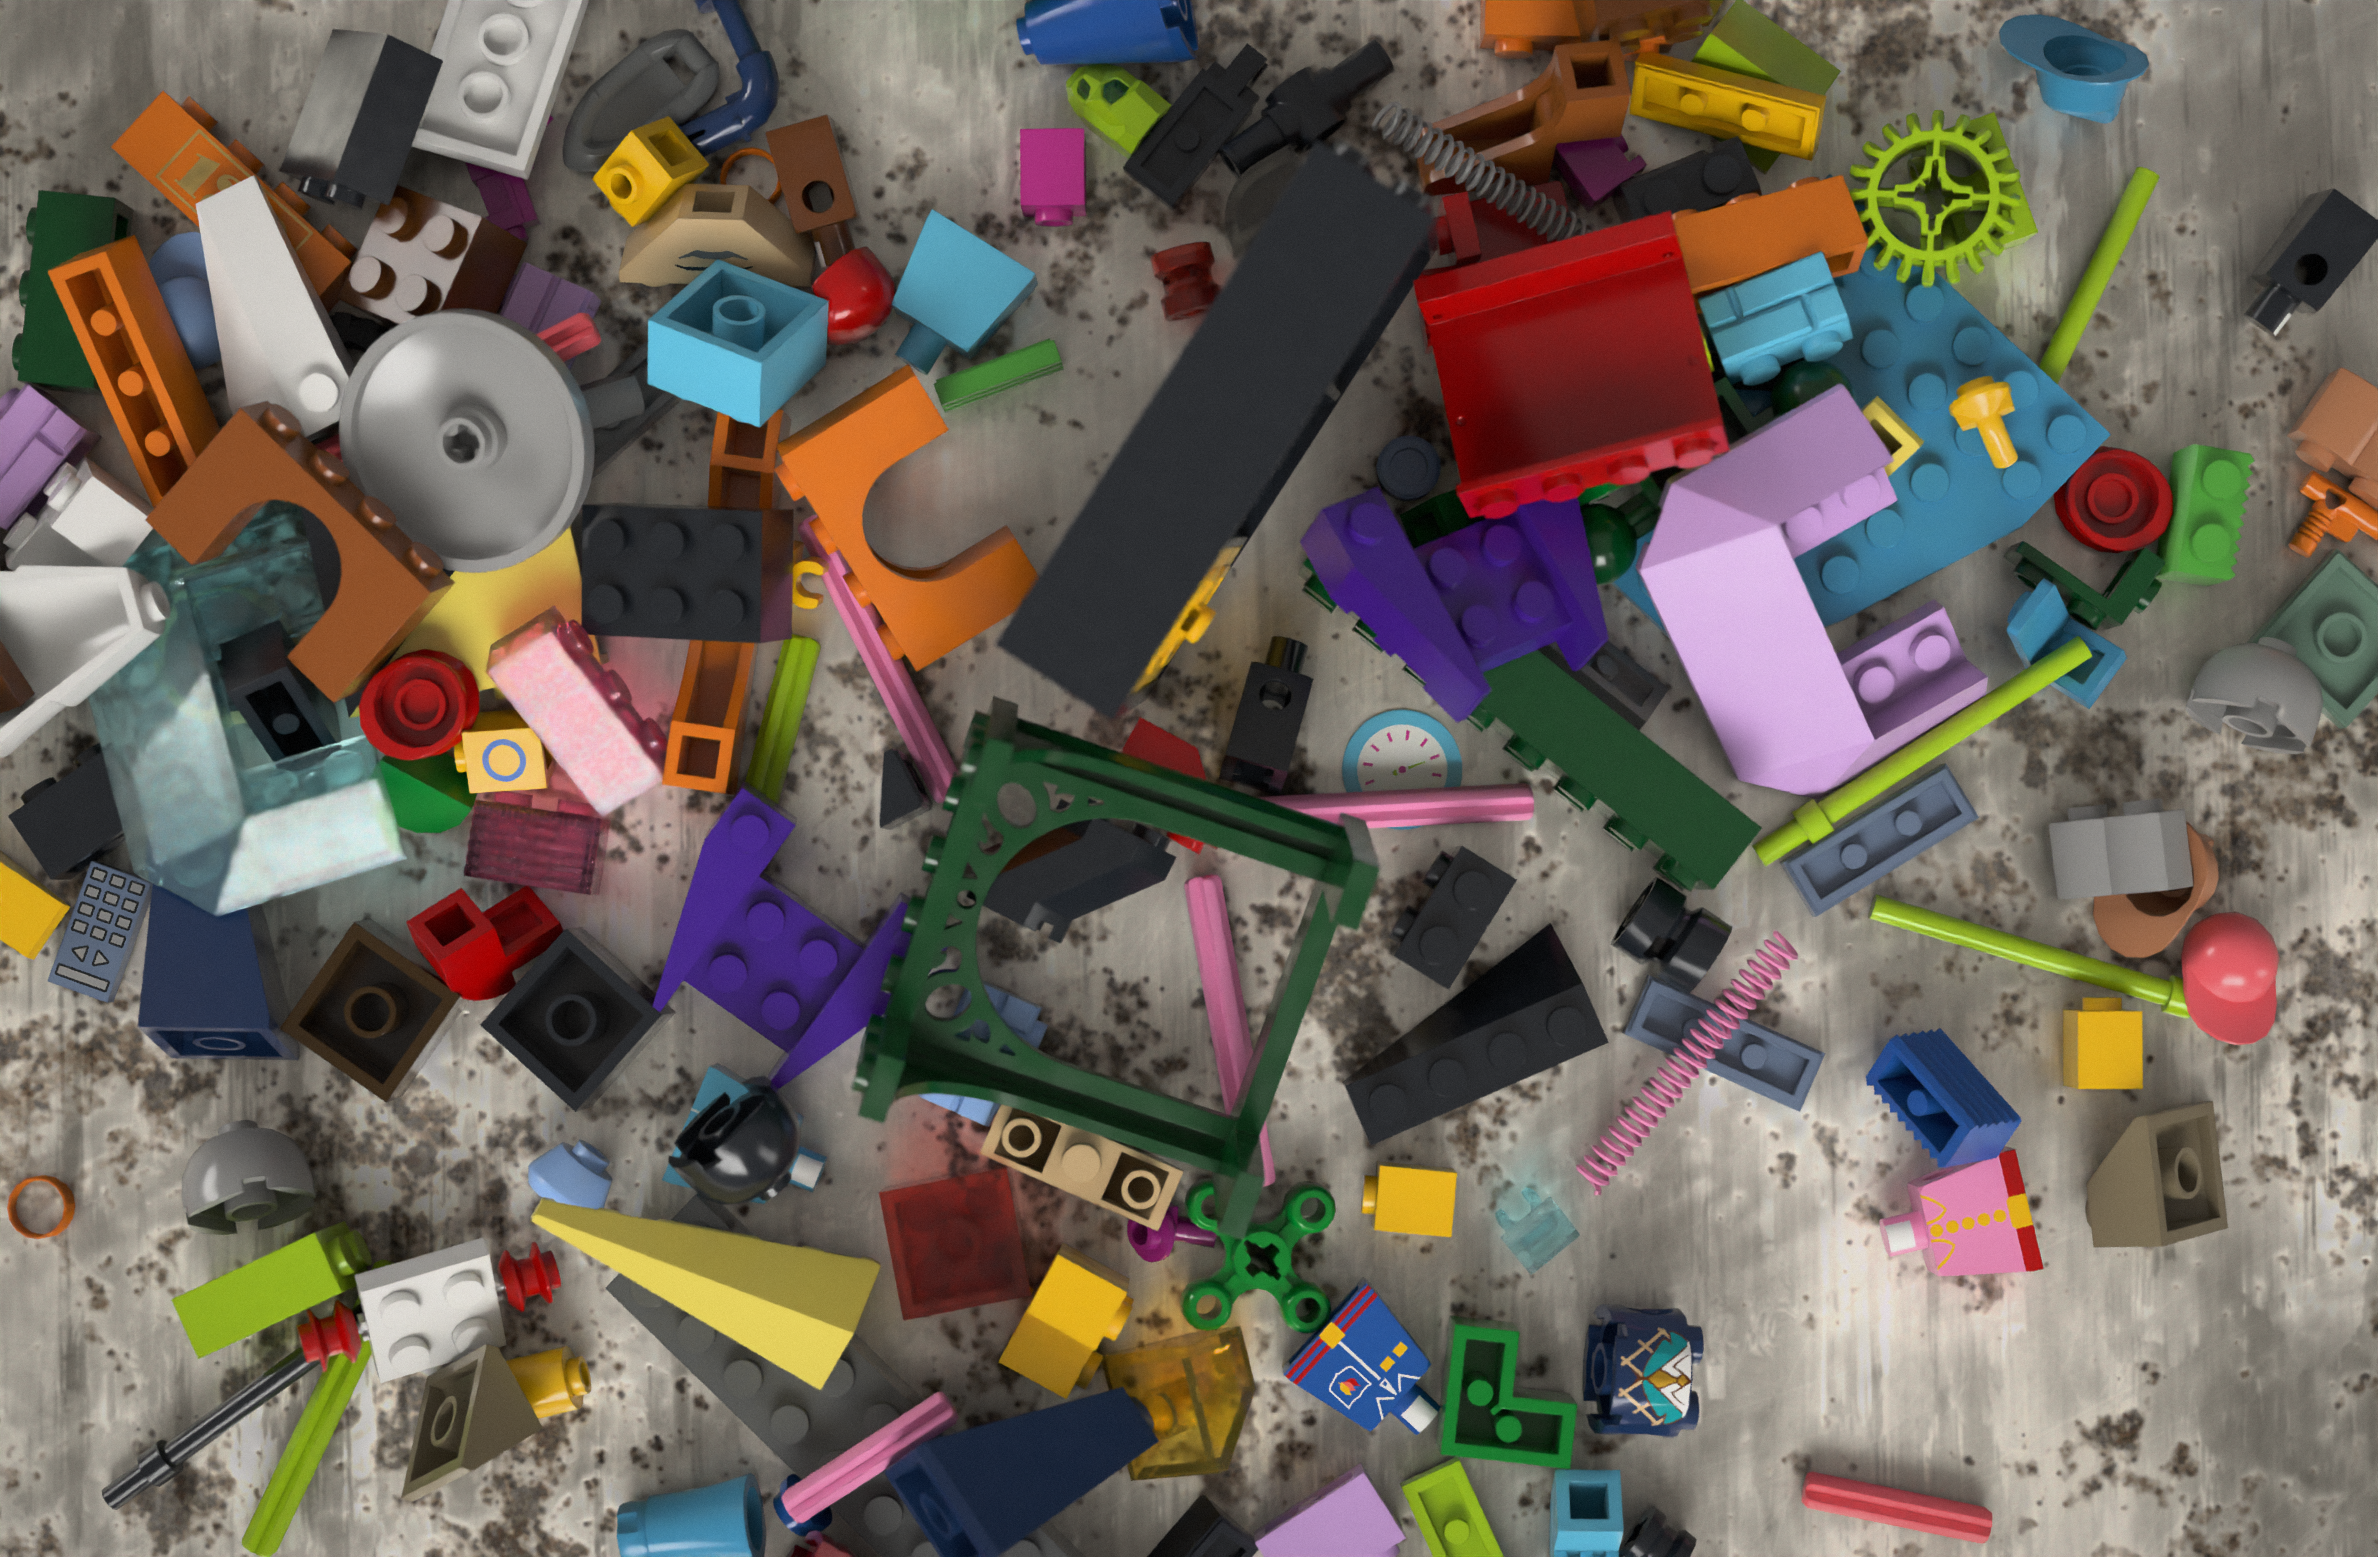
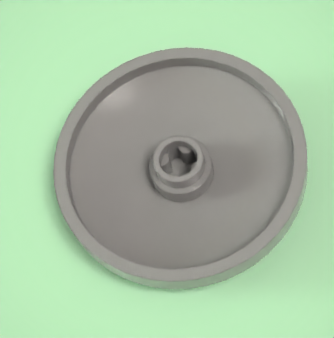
(469, 437)

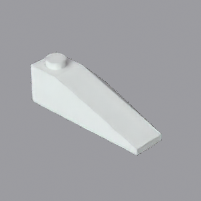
(268, 314)

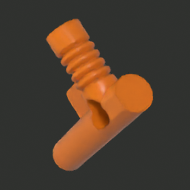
(2339, 522)

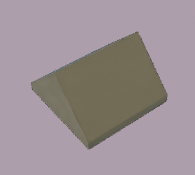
(465, 1420)

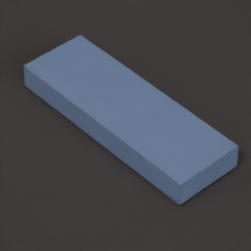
(1879, 840)
(1752, 1058)

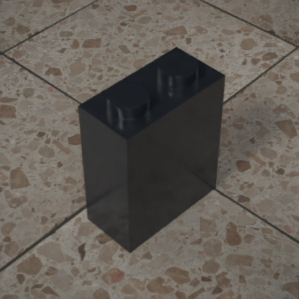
(360, 118)

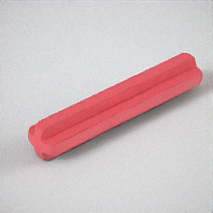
(1896, 1507)

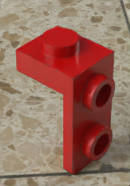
(1481, 232)

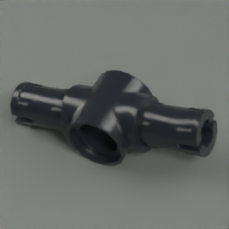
(1307, 108)

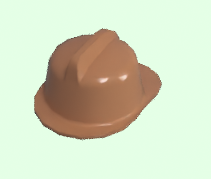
(2151, 920)

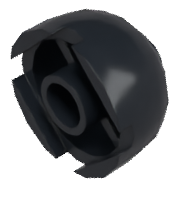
(741, 1146)

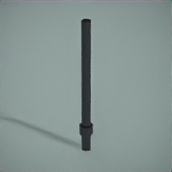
(166, 1459)

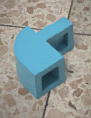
(1585, 1514)

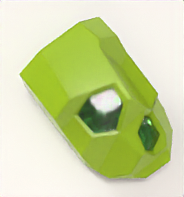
(1115, 105)

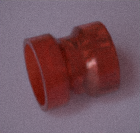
(1186, 280)

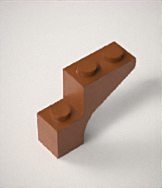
(1573, 100)

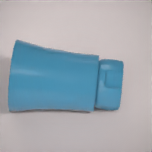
(696, 1522)

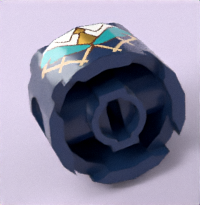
(1641, 1371)

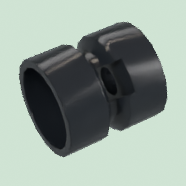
(1671, 935)

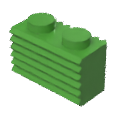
(2205, 516)

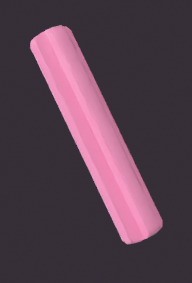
(869, 1457)

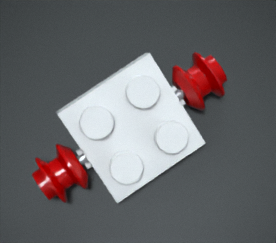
(430, 1308)

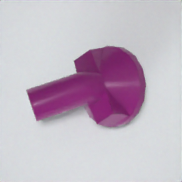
(1157, 1245)

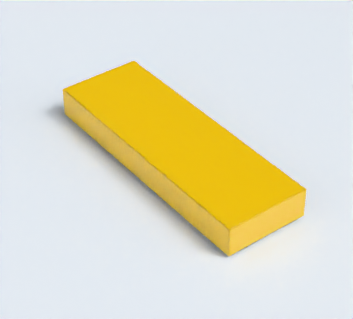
(1727, 105)

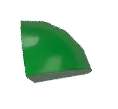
(427, 793)

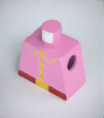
(1968, 1220)

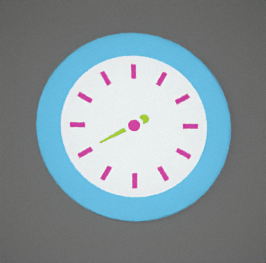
(1401, 753)

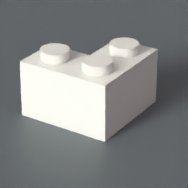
(84, 523)

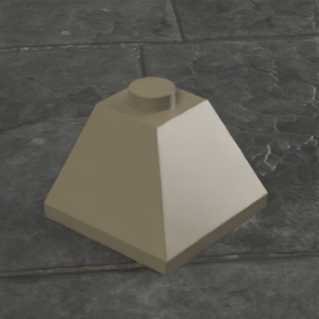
(2159, 1181)

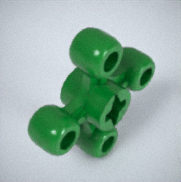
(1238, 1275)

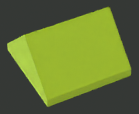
(1761, 49)

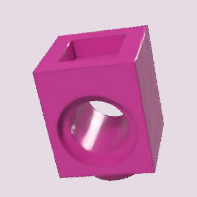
(1053, 175)

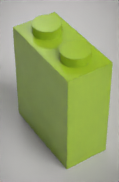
(272, 1288)

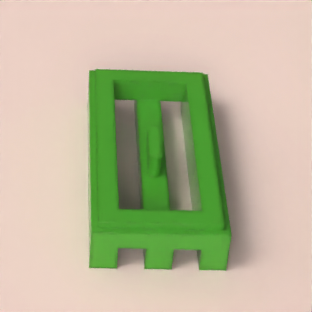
(998, 375)

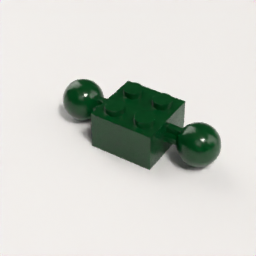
(1615, 531)

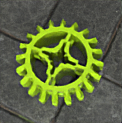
(1963, 197)

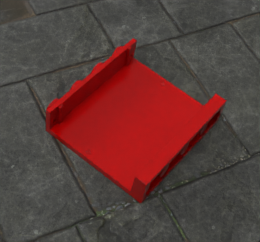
(1572, 366)

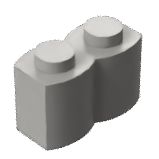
(2120, 853)

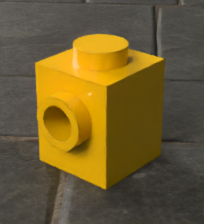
(649, 170)

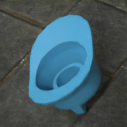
(2073, 65)

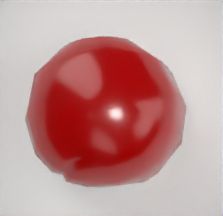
(858, 296)

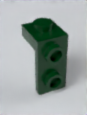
(2128, 590)

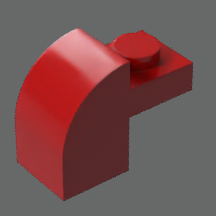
(481, 949)

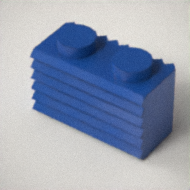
(1942, 1098)

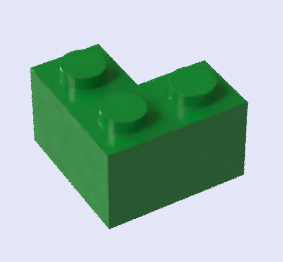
(1485, 1412)

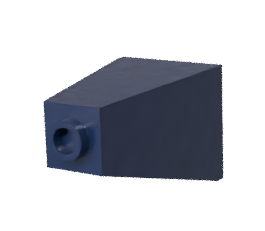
(212, 984)
(1009, 1477)

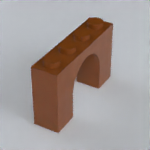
(384, 575)

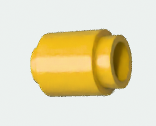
(552, 1380)

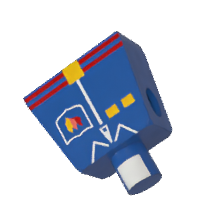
(1365, 1364)

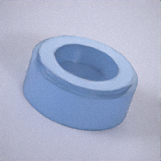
(1408, 468)

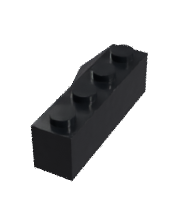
(1492, 1034)

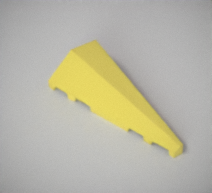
(764, 1294)

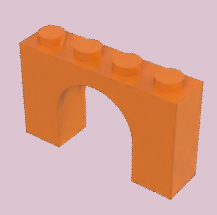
(836, 465)

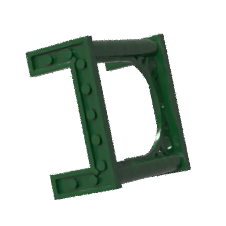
(923, 1054)

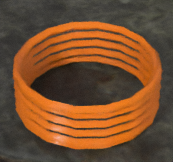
(746, 152)
(68, 1201)

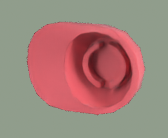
(2230, 977)

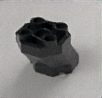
(1076, 872)

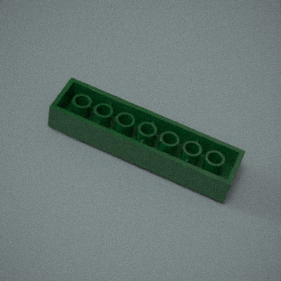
(1599, 763)

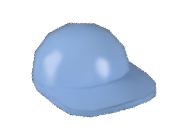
(184, 286)

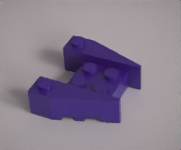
(1465, 596)
(769, 950)

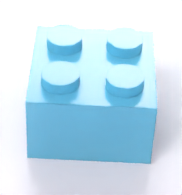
(737, 342)

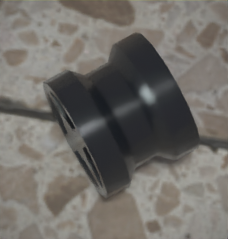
(1655, 1538)

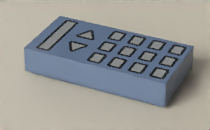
(101, 932)

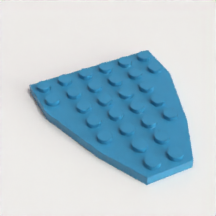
(1914, 354)

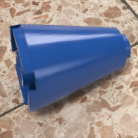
(1108, 31)

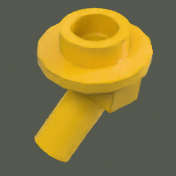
(1982, 405)

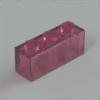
(578, 709)

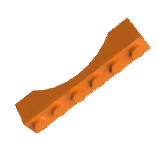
(718, 675)

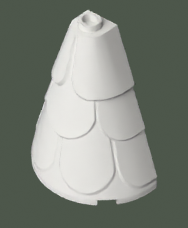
(72, 635)

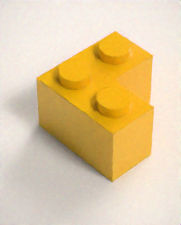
(1067, 1321)

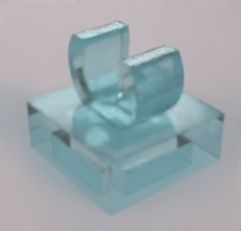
(1539, 1233)

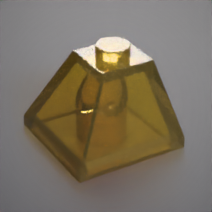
(1196, 1395)

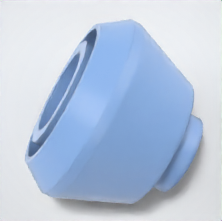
(572, 1175)

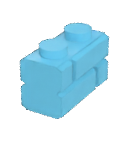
(1776, 320)

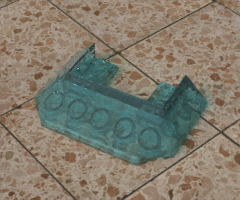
(175, 757)

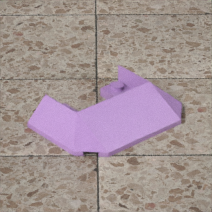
(1747, 626)

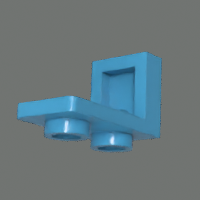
(2042, 624)

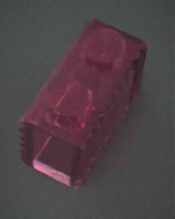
(537, 845)

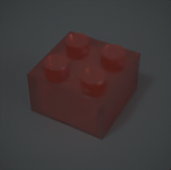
(956, 1241)

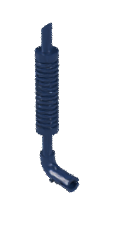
(759, 94)

